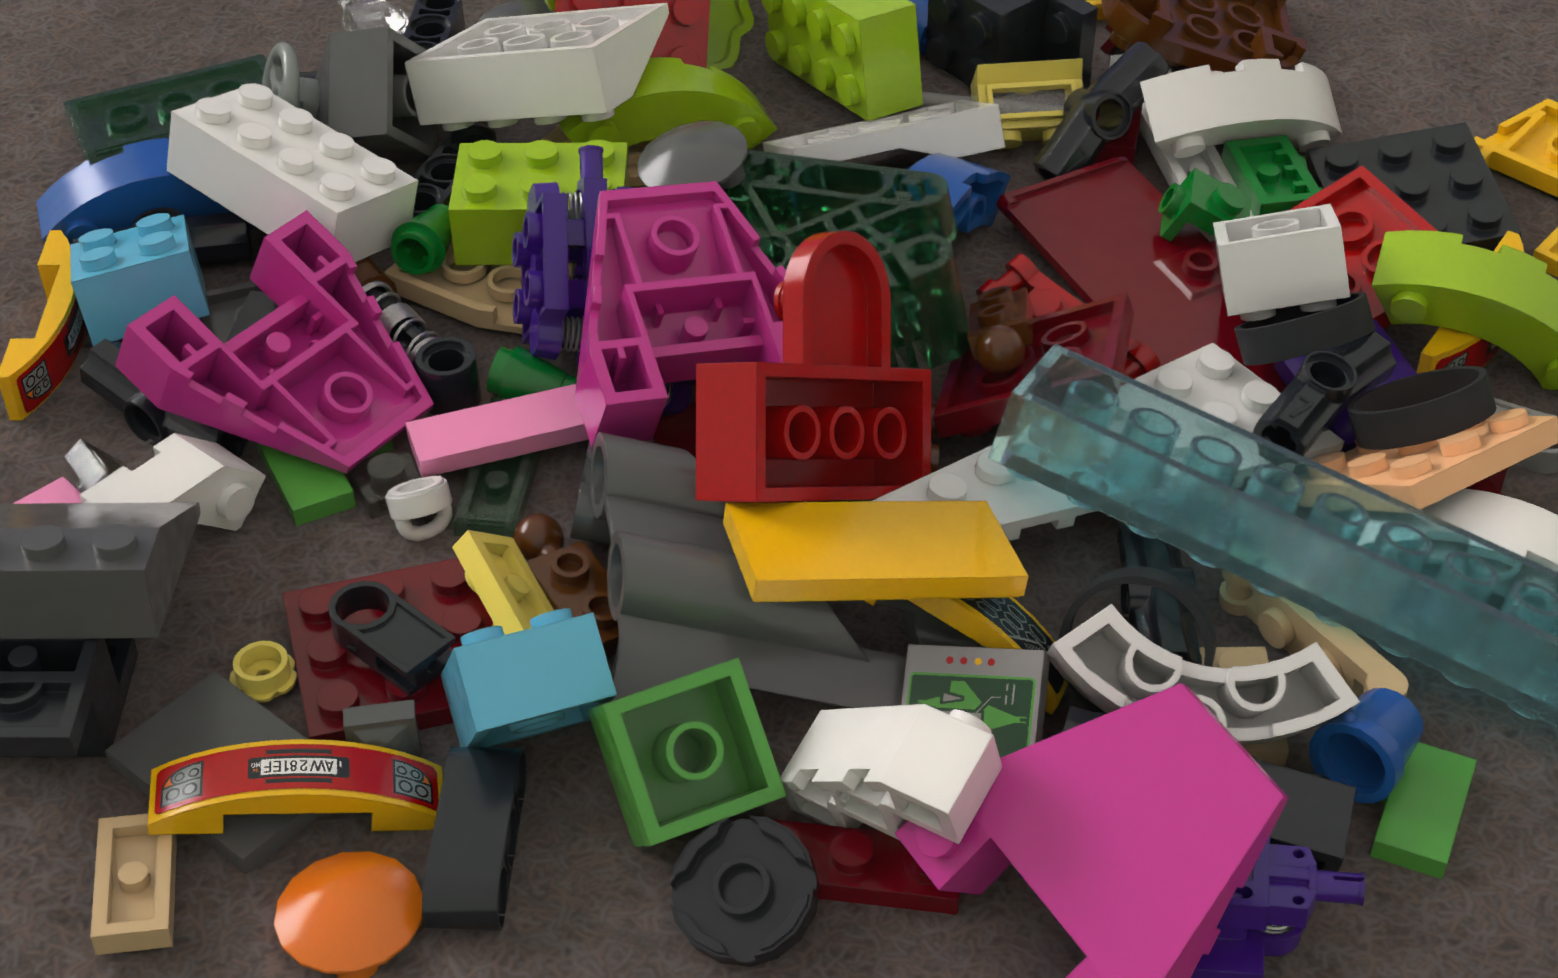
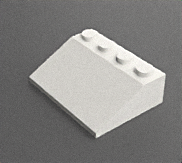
(536, 67)

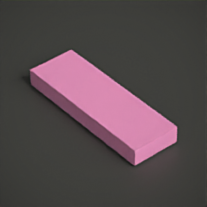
(496, 431)

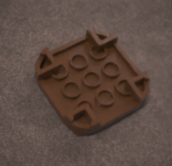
(1207, 31)

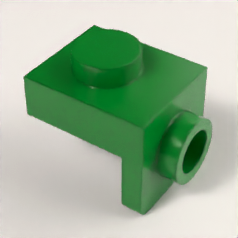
(1200, 202)

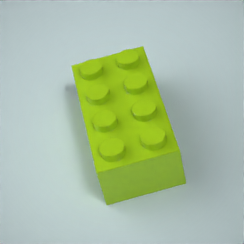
(850, 51)

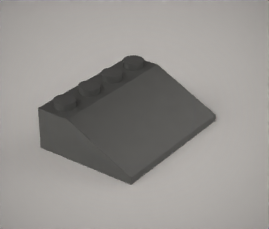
(91, 567)

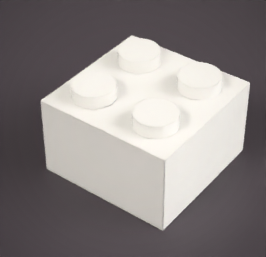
(1282, 262)

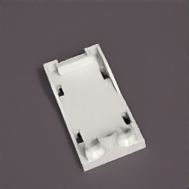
(946, 128)

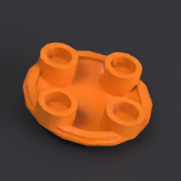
(349, 913)

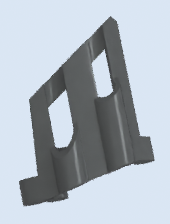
(688, 604)

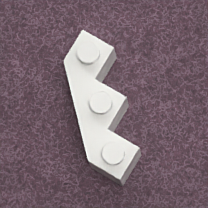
(186, 472)
(893, 768)

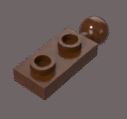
(1000, 328)
(567, 574)

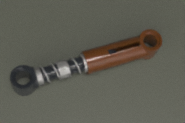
(442, 363)

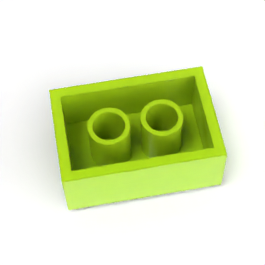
(494, 187)

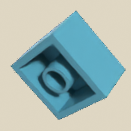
(133, 272)
(527, 679)

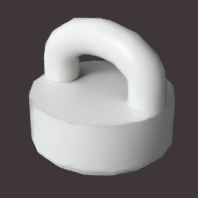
(419, 499)

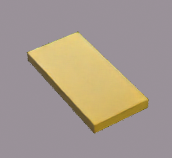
(872, 551)

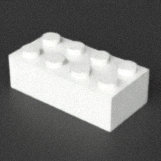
(280, 161)

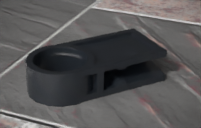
(399, 645)

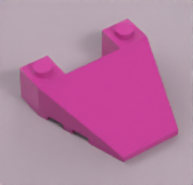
(669, 289)
(300, 380)
(1122, 833)

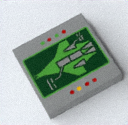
(990, 683)

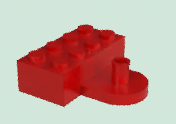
(834, 410)

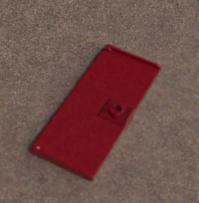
(1106, 241)

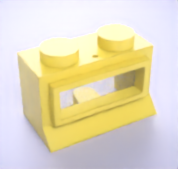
(1028, 95)

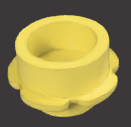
(263, 671)

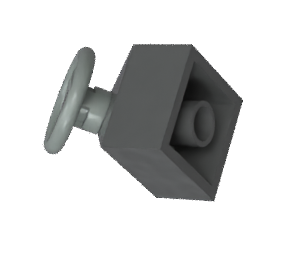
(359, 91)

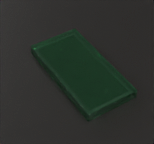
(143, 110)

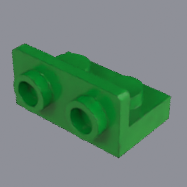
(1269, 173)

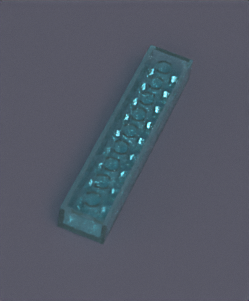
(1288, 527)

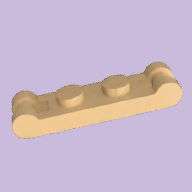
(1295, 628)

